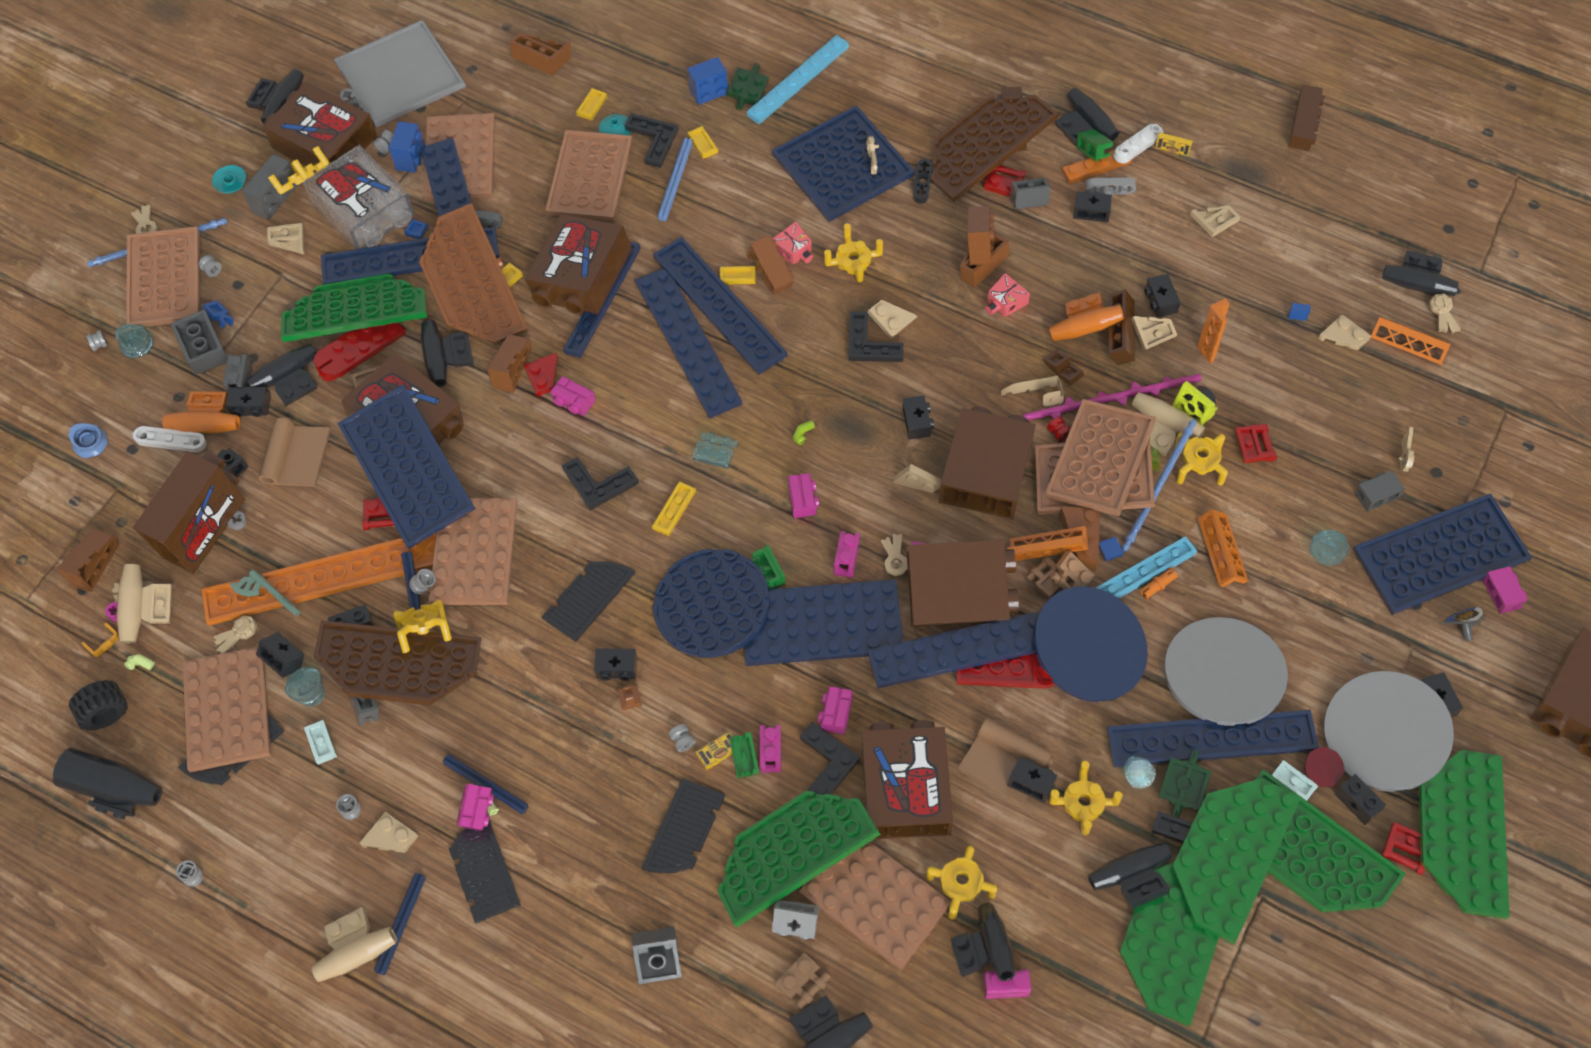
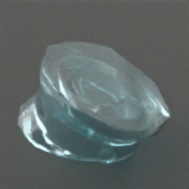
(134, 340)
(1329, 547)
(305, 686)

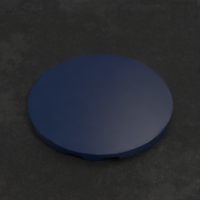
(711, 603)
(1090, 644)

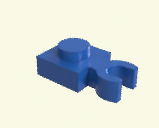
(218, 312)

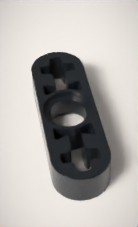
(922, 175)

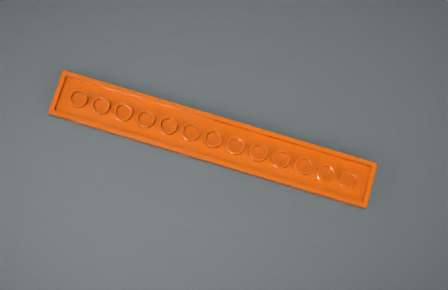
(318, 579)

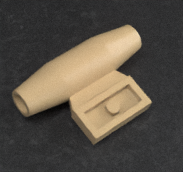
(1168, 422)
(140, 603)
(352, 945)

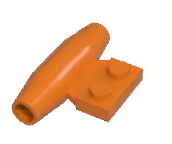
(1086, 317)
(203, 415)

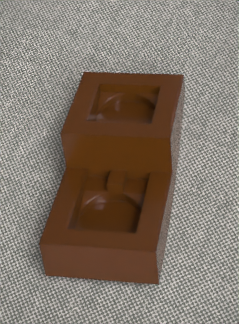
(1061, 366)

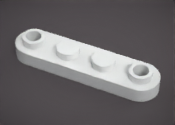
(1137, 143)
(169, 439)

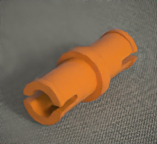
(1158, 583)

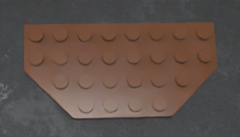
(469, 279)

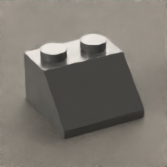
(656, 955)

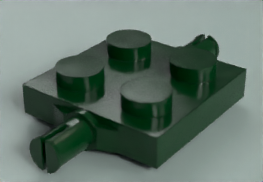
(747, 86)
(1184, 784)

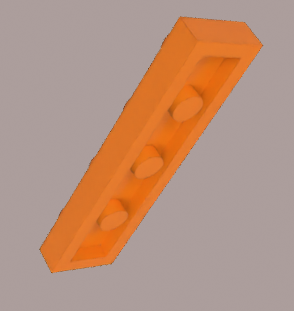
(1089, 168)

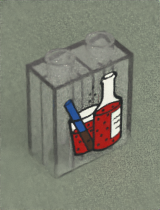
(359, 198)

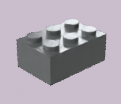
(261, 193)
(199, 342)

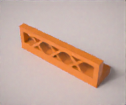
(1213, 329)
(1417, 335)
(1050, 546)
(1220, 548)

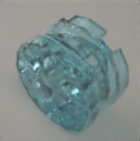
(1139, 772)

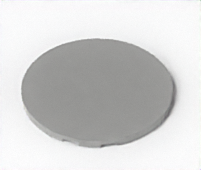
(1225, 671)
(1389, 730)

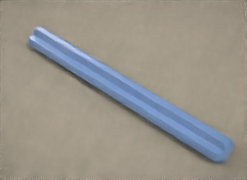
(674, 179)

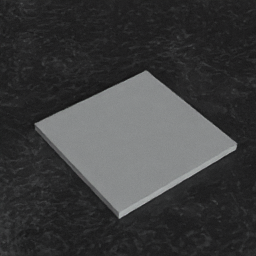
(399, 73)

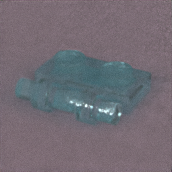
(714, 454)

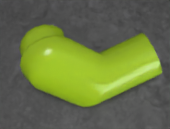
(800, 431)

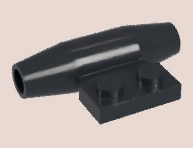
(273, 95)
(1085, 117)
(1420, 274)
(440, 352)
(287, 375)
(1135, 875)
(990, 944)
(821, 1026)

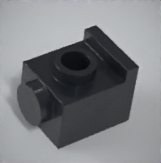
(233, 460)

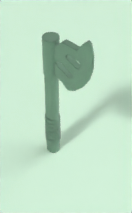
(261, 582)

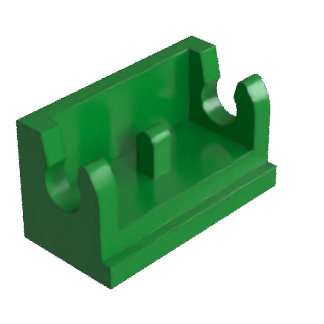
(1093, 144)
(769, 567)
(744, 755)

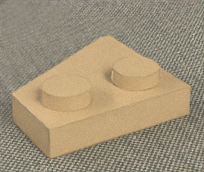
(1215, 219)
(287, 237)
(890, 317)
(1153, 330)
(1345, 333)
(917, 479)
(389, 835)

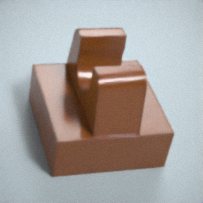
(629, 697)

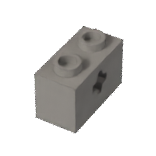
(788, 911)

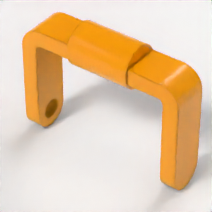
(106, 645)

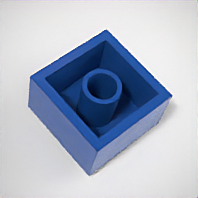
(707, 80)
(406, 147)

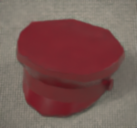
(1324, 767)

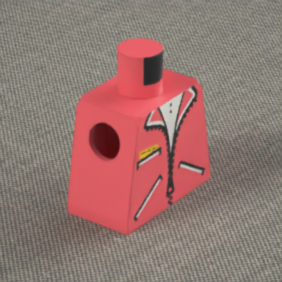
(794, 244)
(1006, 297)

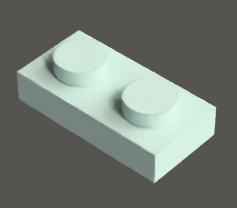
(320, 742)
(1295, 780)

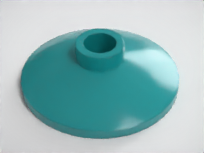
(614, 125)
(229, 179)

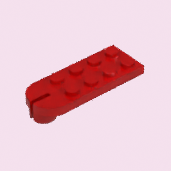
(354, 349)
(1014, 672)

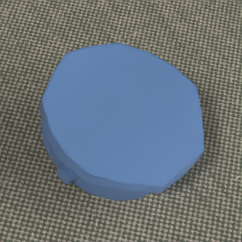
(87, 440)

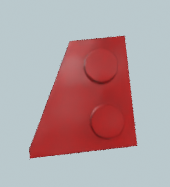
(542, 374)

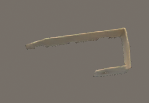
(1049, 399)

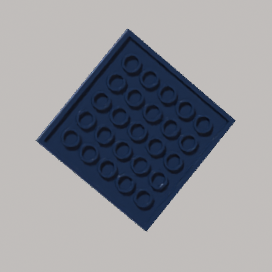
(834, 164)

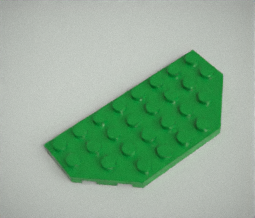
(353, 306)
(1467, 832)
(791, 850)
(1231, 853)
(1329, 863)
(1168, 953)

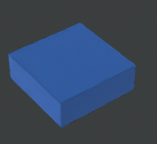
(416, 229)
(1299, 311)
(1110, 549)

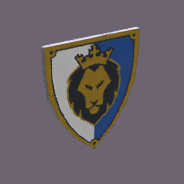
(1467, 619)

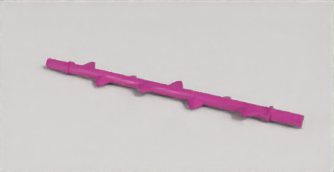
(1120, 397)

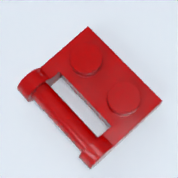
(1002, 184)
(1250, 445)
(374, 509)
(1406, 840)

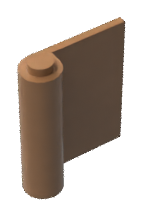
(294, 454)
(996, 754)

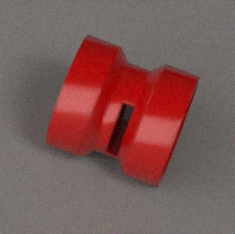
(1059, 429)

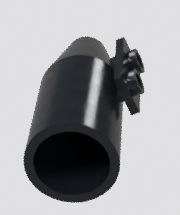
(110, 783)

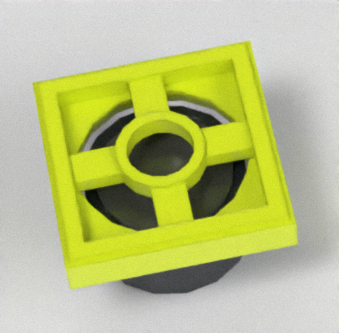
(1197, 402)

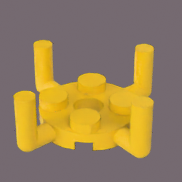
(301, 174)
(850, 249)
(1200, 464)
(420, 622)
(1086, 789)
(957, 891)

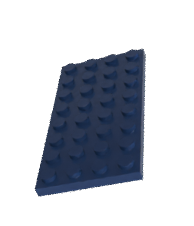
(406, 466)
(1441, 553)
(827, 623)

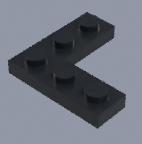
(663, 136)
(870, 351)
(599, 493)
(840, 756)
(1171, 826)

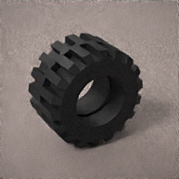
(98, 705)

